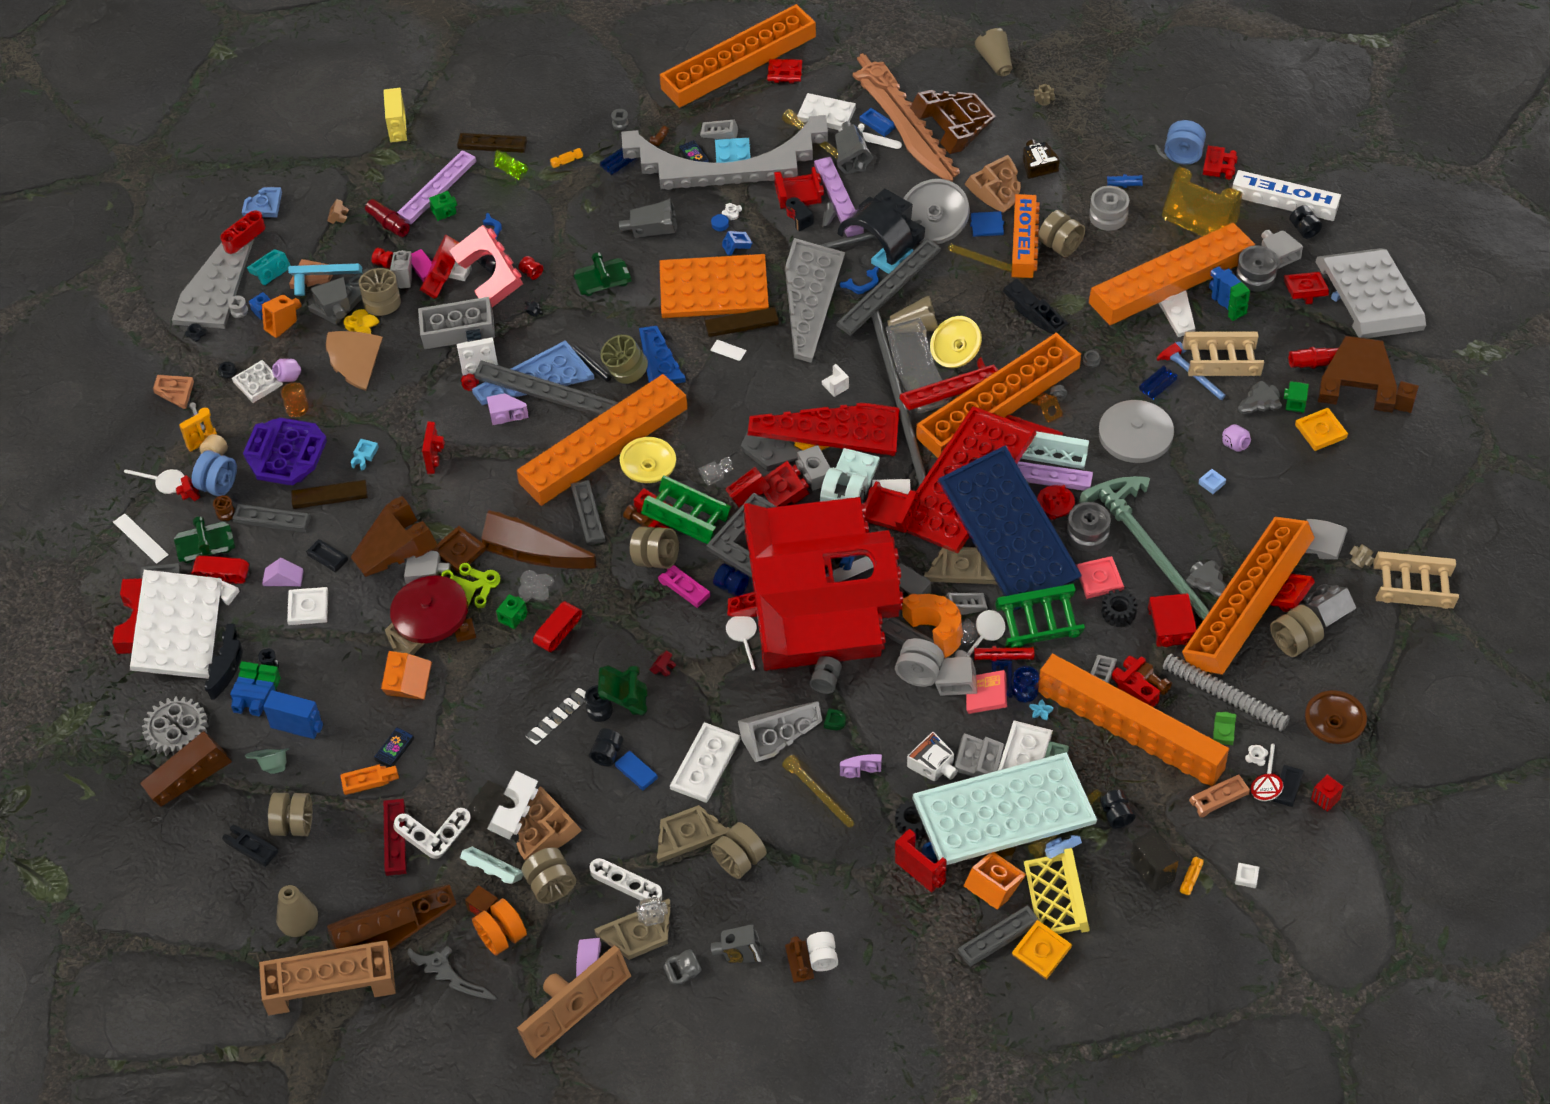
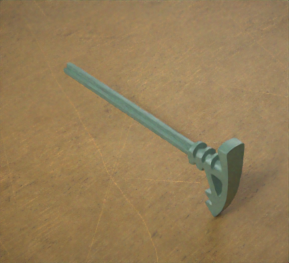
(1122, 512)

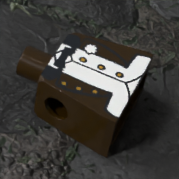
(1039, 159)

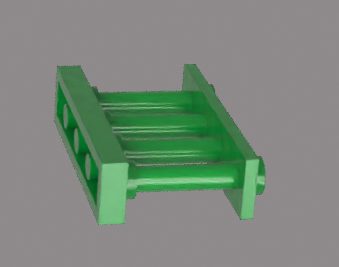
(679, 520)
(1044, 597)

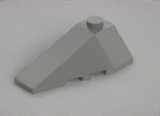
(772, 731)

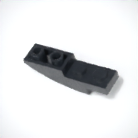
(1033, 309)
(226, 664)

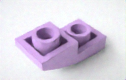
(853, 766)
(587, 953)

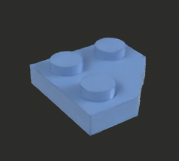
(266, 202)

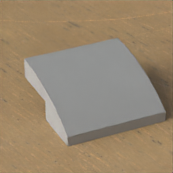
(1327, 540)
(978, 756)

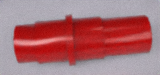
(1311, 357)

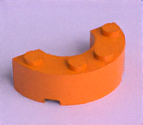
(938, 612)

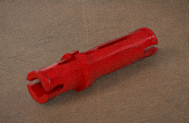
(1003, 653)

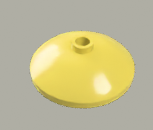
(950, 336)
(647, 453)

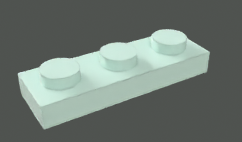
(491, 865)

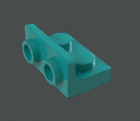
(269, 266)

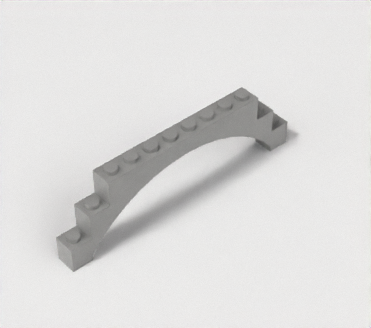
(685, 173)

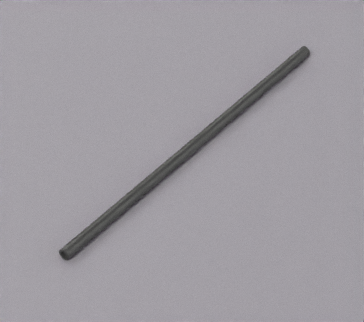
(896, 388)

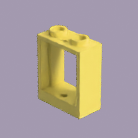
(395, 115)

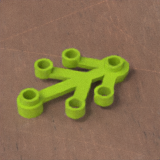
(470, 587)

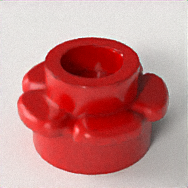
(469, 385)

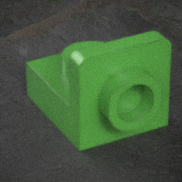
(1224, 728)

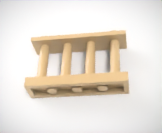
(1222, 341)
(1415, 564)

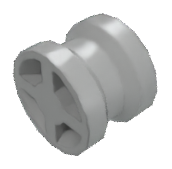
(238, 306)

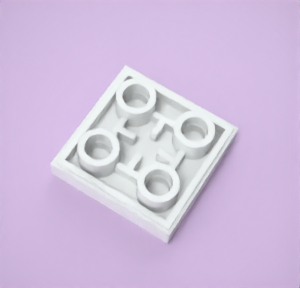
(256, 381)

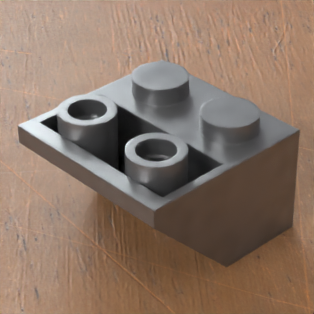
(1329, 603)

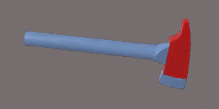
(1173, 353)

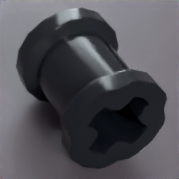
(269, 656)

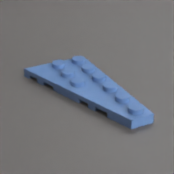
(556, 365)

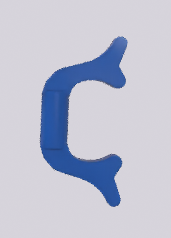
(490, 221)
(861, 289)

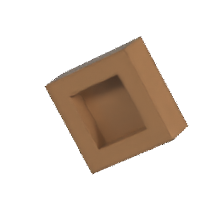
(336, 212)

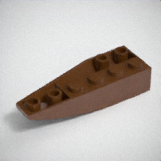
(532, 545)
(392, 920)

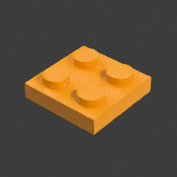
(1321, 429)
(1041, 949)

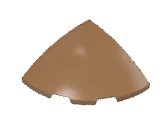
(996, 184)
(353, 355)
(544, 826)

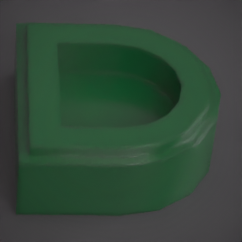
(835, 720)

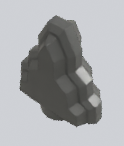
(1260, 398)
(1207, 578)

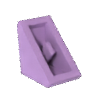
(283, 574)

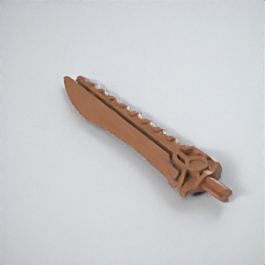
(884, 88)

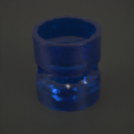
(730, 579)
(1025, 684)

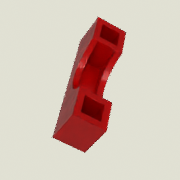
(124, 633)

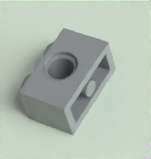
(813, 465)

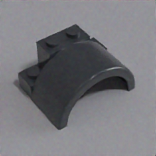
(890, 221)

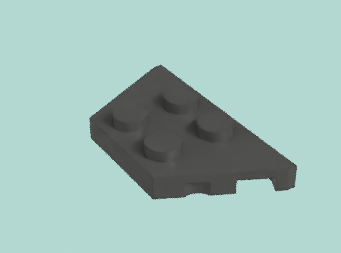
(769, 452)

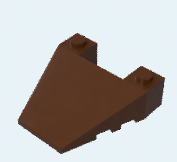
(959, 115)
(1360, 365)
(390, 542)

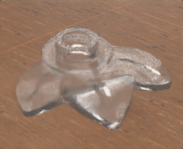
(536, 588)

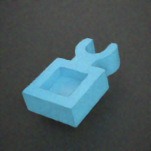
(364, 451)

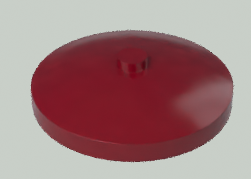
(429, 609)

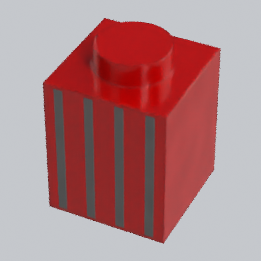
(1327, 793)

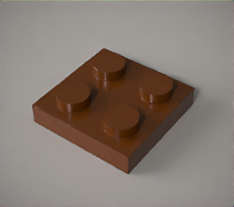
(459, 548)

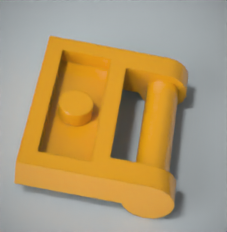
(192, 429)

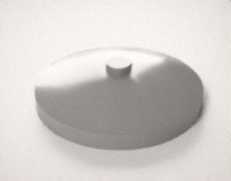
(940, 207)
(1136, 431)

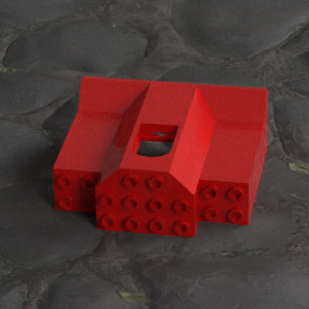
(799, 607)

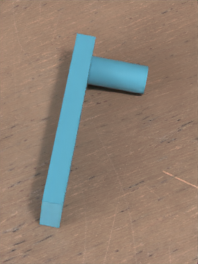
(300, 272)

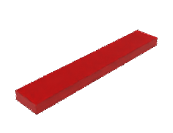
(945, 388)

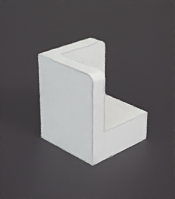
(837, 382)

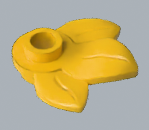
(360, 321)

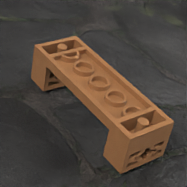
(326, 973)

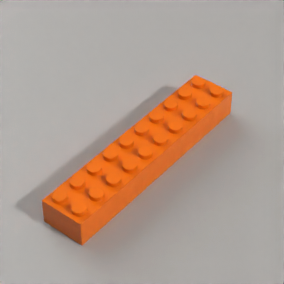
(737, 55)
(1168, 274)
(1003, 390)
(601, 439)
(1248, 595)
(1133, 720)

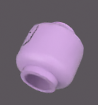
(286, 370)
(1236, 438)

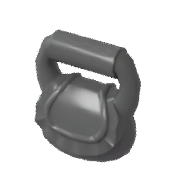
(687, 964)

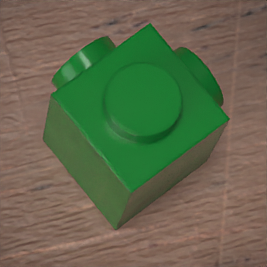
(443, 205)
(1296, 396)
(512, 611)

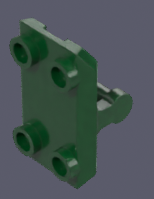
(601, 275)
(203, 540)
(623, 688)

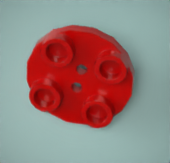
(1057, 507)

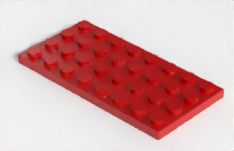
(976, 437)

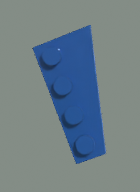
(659, 356)

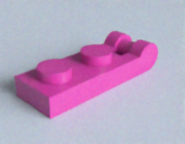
(684, 586)

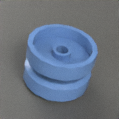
(1185, 142)
(214, 473)

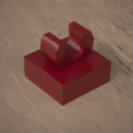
(661, 663)

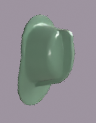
(270, 759)

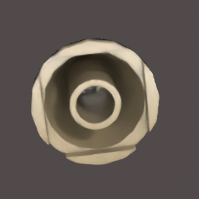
(995, 50)
(920, 309)
(295, 912)

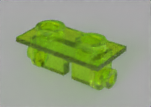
(509, 164)

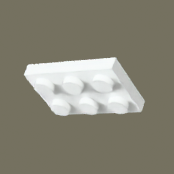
(835, 110)

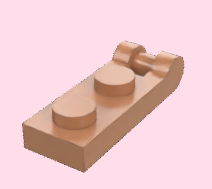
(1219, 795)

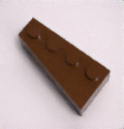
(185, 769)

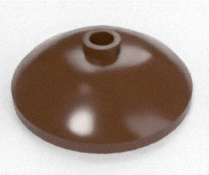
(1339, 709)

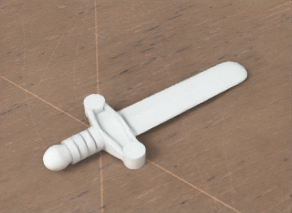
(878, 139)

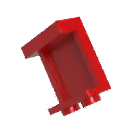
(802, 187)
(890, 507)
(1172, 619)
(917, 865)

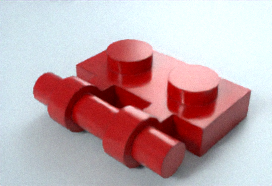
(784, 70)
(1214, 159)

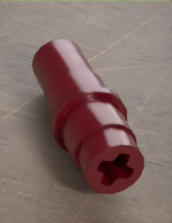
(387, 218)

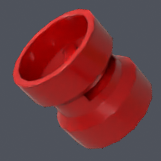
(382, 258)
(532, 268)

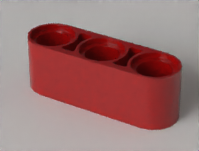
(242, 232)
(229, 569)
(557, 626)

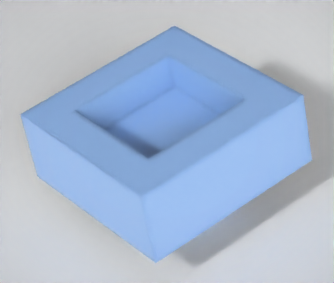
(1212, 481)

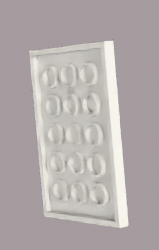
(175, 624)

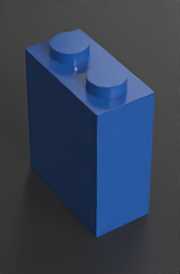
(293, 714)

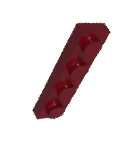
(393, 842)

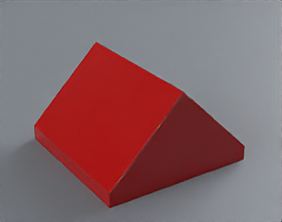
(746, 485)

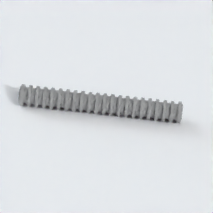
(1226, 692)

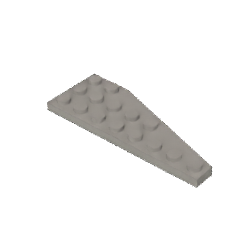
(810, 285)
(207, 294)

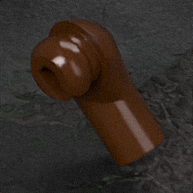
(656, 141)

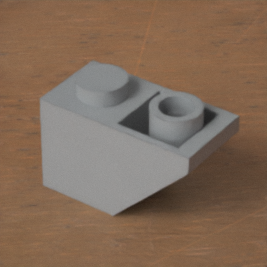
(402, 268)

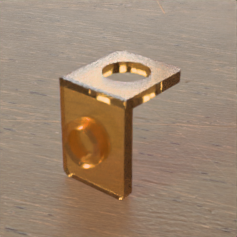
(1045, 401)

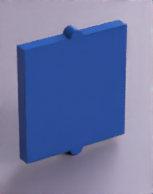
(987, 223)

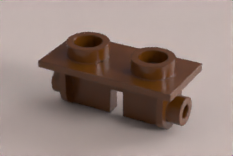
(799, 960)

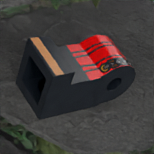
(799, 212)

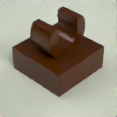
(465, 631)

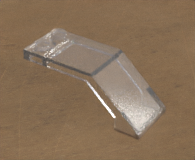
(914, 359)

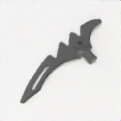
(439, 963)

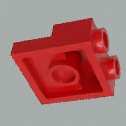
(785, 485)

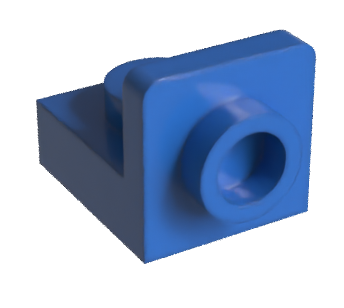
(736, 240)

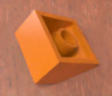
(406, 675)
(994, 880)

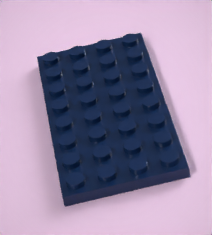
(1008, 525)

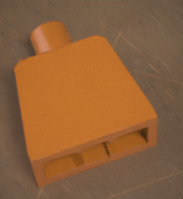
(279, 314)

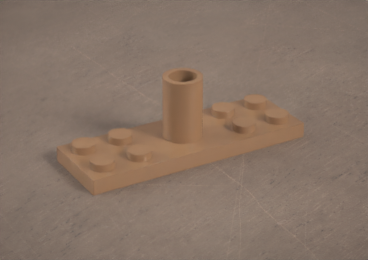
(572, 1000)

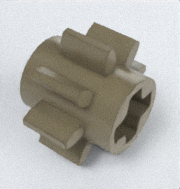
(1044, 94)
(1362, 556)

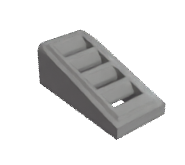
(725, 129)
(966, 608)
(1103, 672)

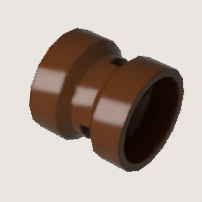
(223, 508)

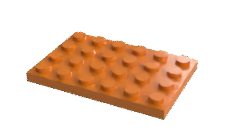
(713, 285)

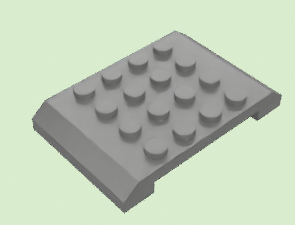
(1373, 292)

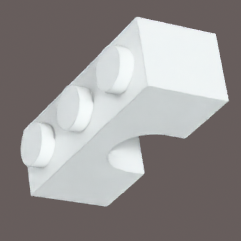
(520, 790)

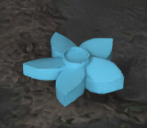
(1041, 710)

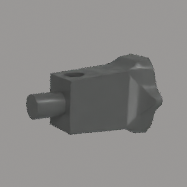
(852, 149)
(651, 220)

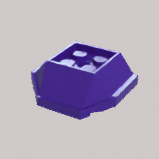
(284, 450)

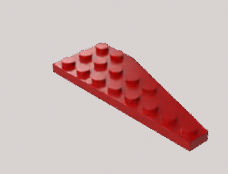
(856, 427)

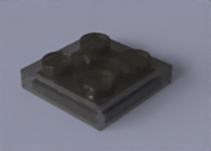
(488, 801)

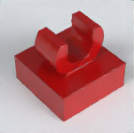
(187, 489)

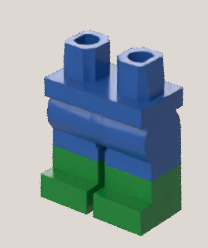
(1229, 292)
(253, 687)

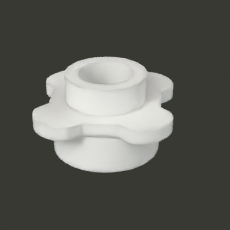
(732, 211)
(1256, 750)

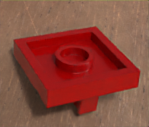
(1306, 286)
(431, 447)
(1292, 591)

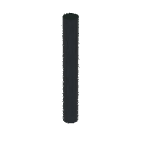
(592, 364)

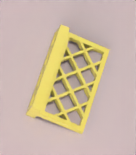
(1072, 886)

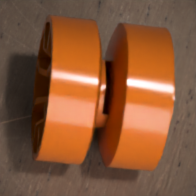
(503, 924)

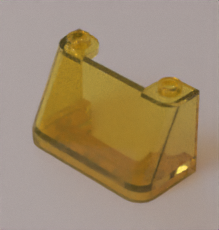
(1199, 207)

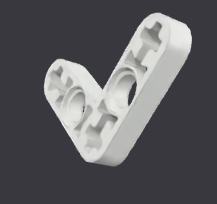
(430, 838)

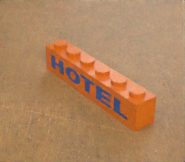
(1024, 236)

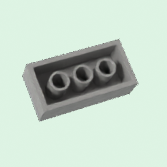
(448, 322)

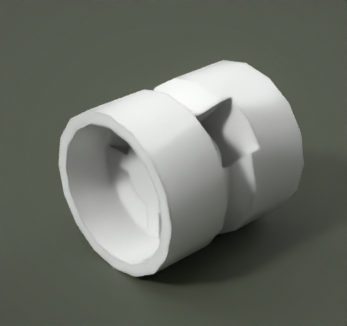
(822, 952)

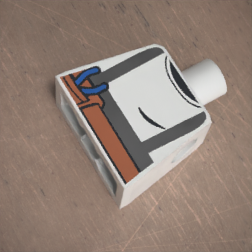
(932, 759)

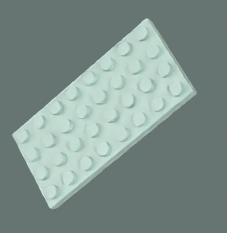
(1004, 808)

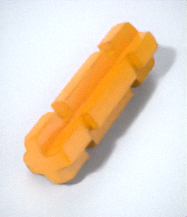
(566, 158)
(1191, 876)

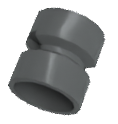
(825, 675)

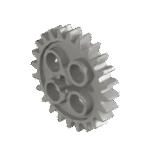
(162, 738)

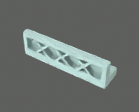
(1054, 444)

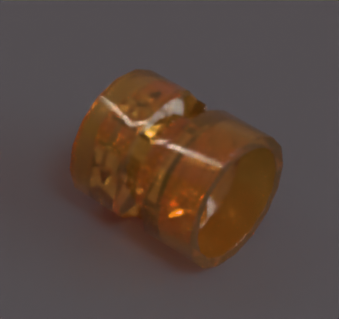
(294, 399)

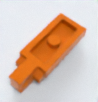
(368, 778)

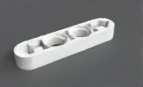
(624, 883)

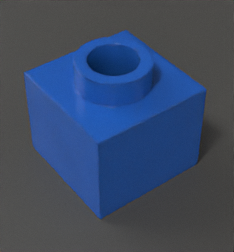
(256, 304)

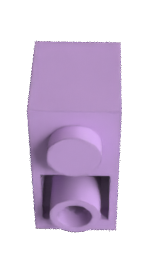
(506, 409)

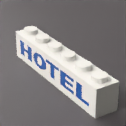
(1286, 194)

